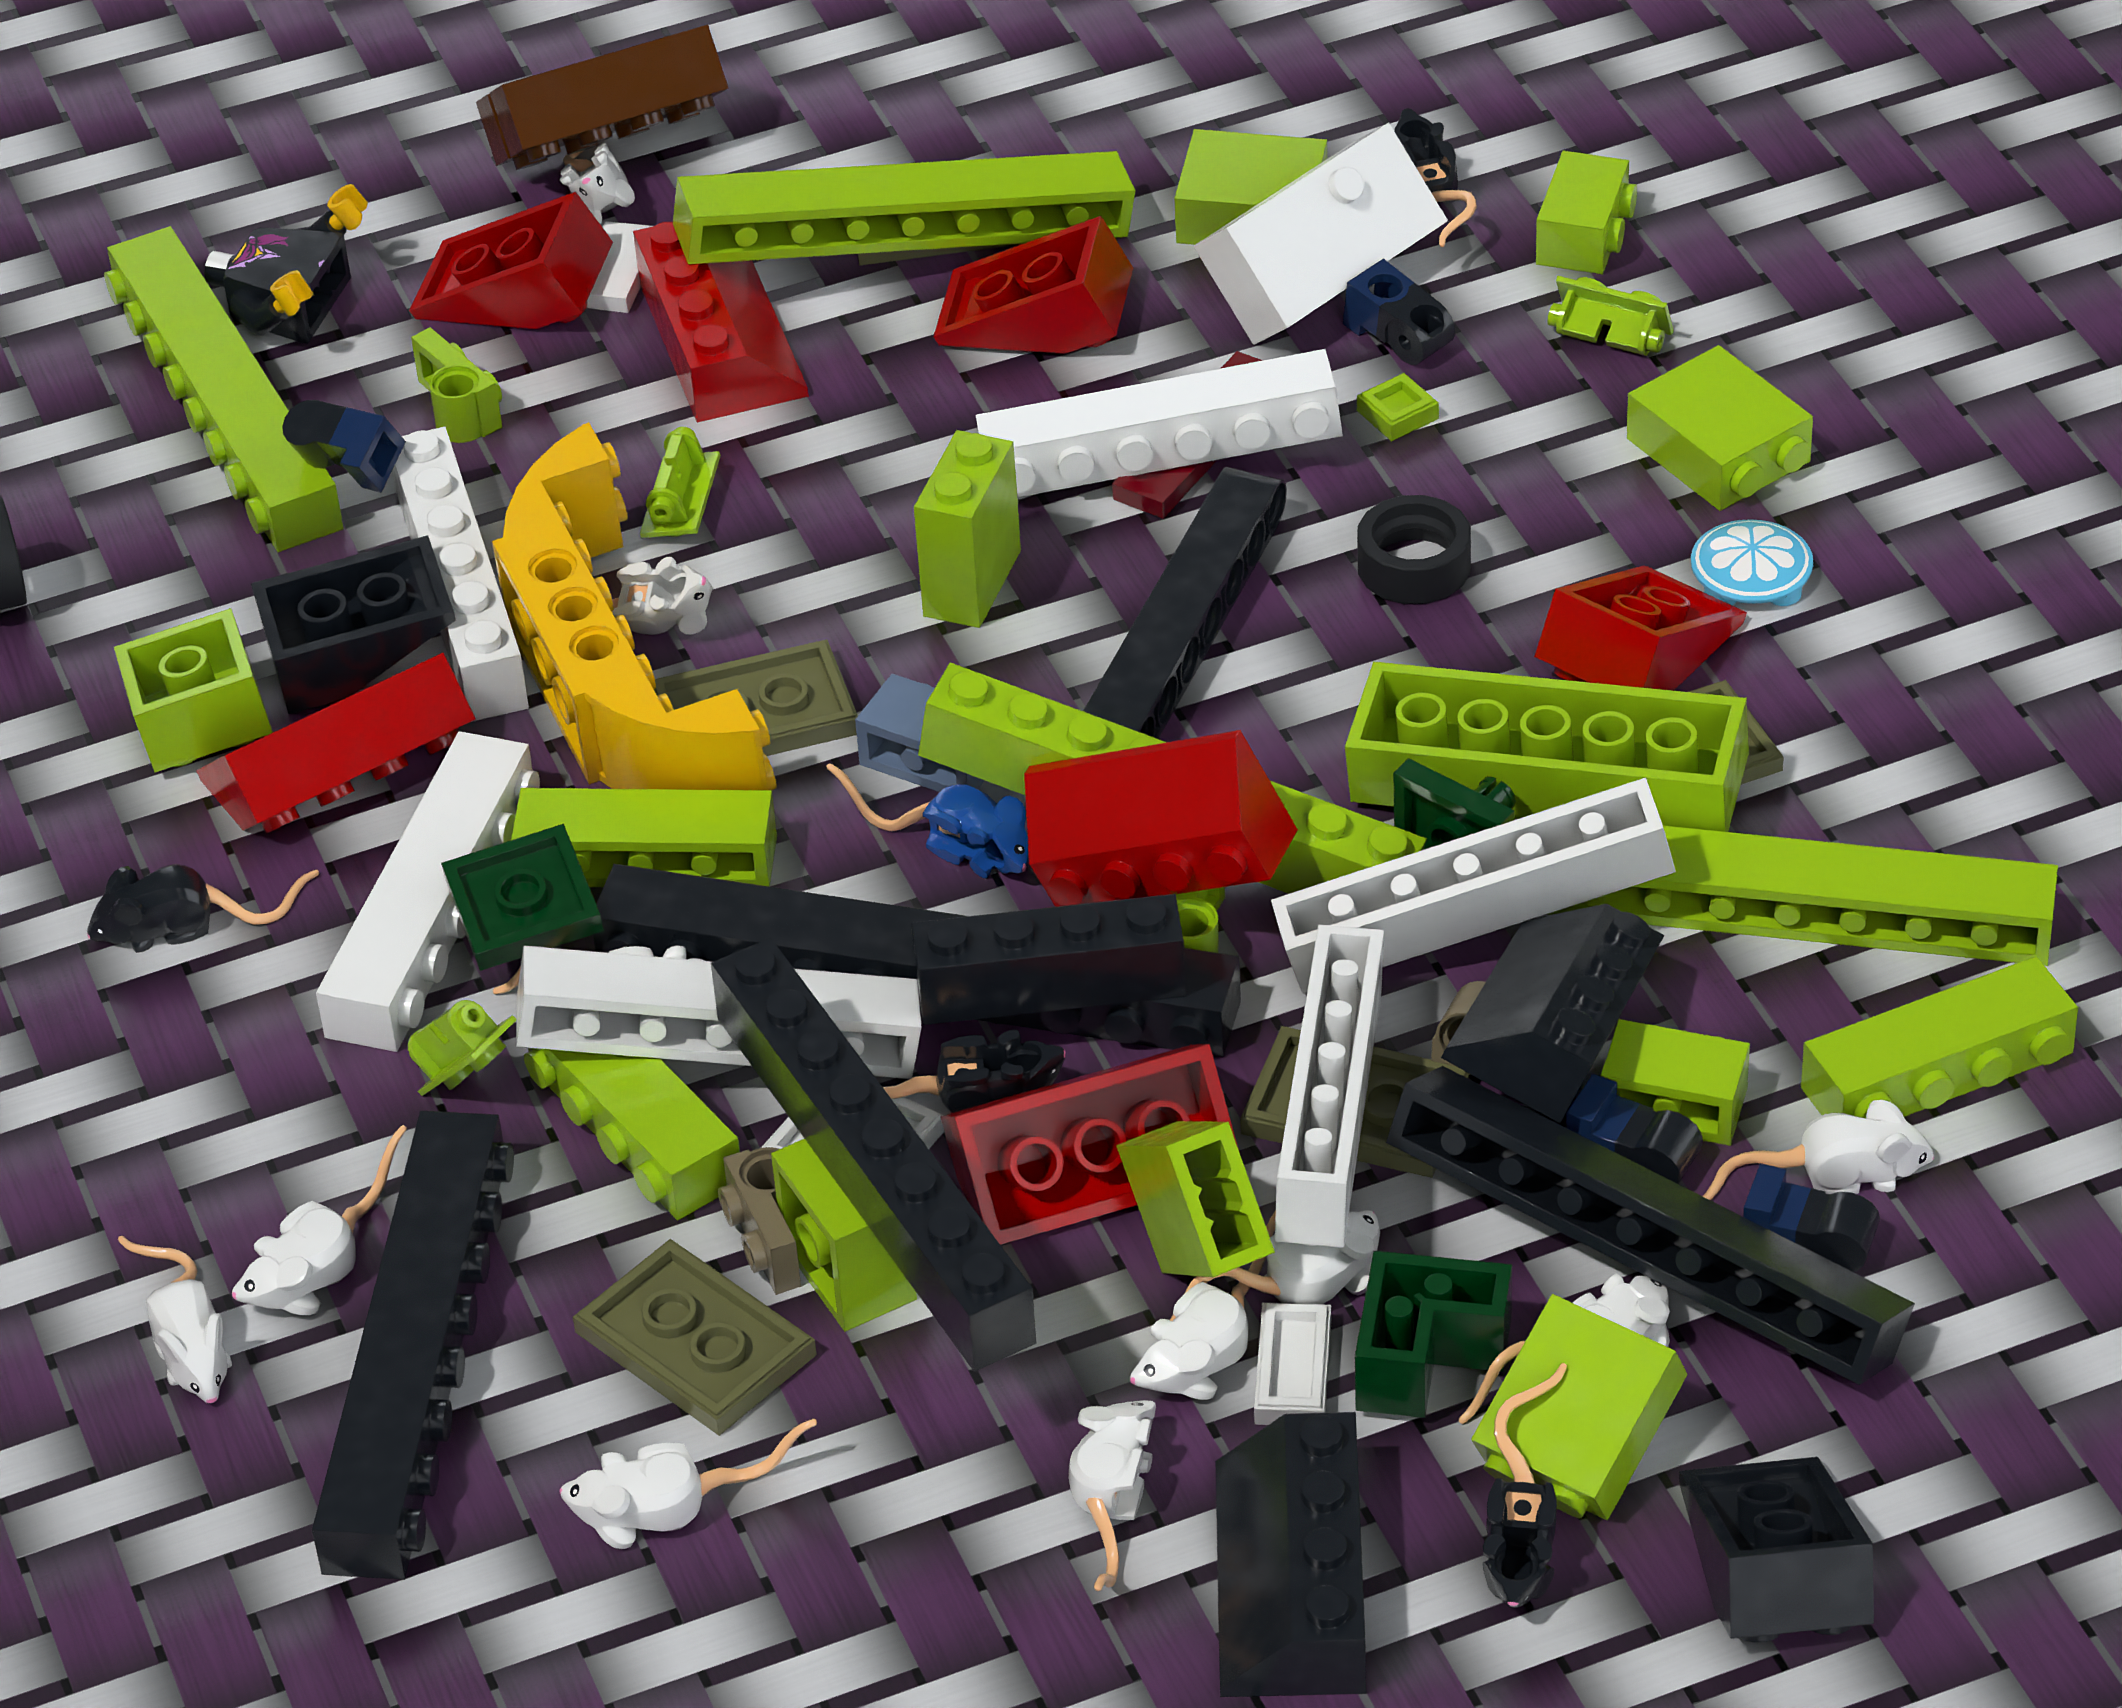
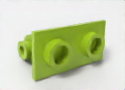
(1635, 319)
(680, 487)
(457, 1044)

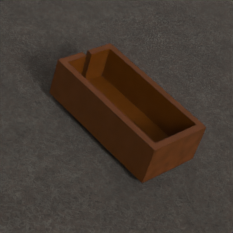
(602, 95)

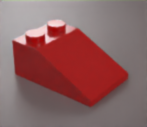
(517, 269)
(1040, 294)
(1634, 629)

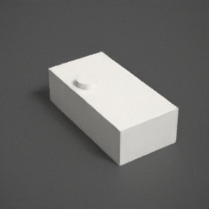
(1320, 233)

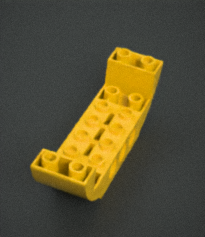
(585, 655)

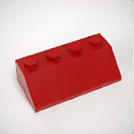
(716, 328)
(338, 744)
(1154, 821)
(1054, 1150)

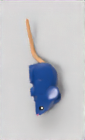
(962, 826)

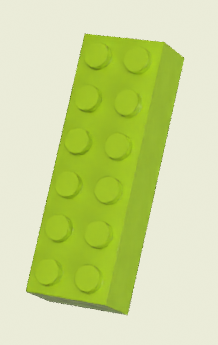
(1550, 740)

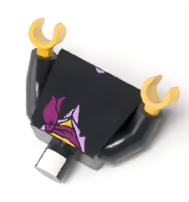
(289, 276)

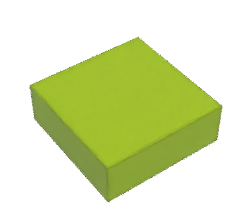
(1397, 407)

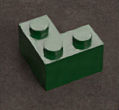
(1423, 1316)

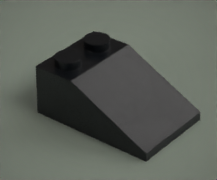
(350, 619)
(1779, 1549)

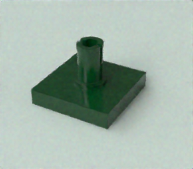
(1445, 809)
(522, 896)

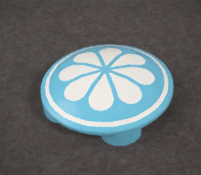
(1752, 563)

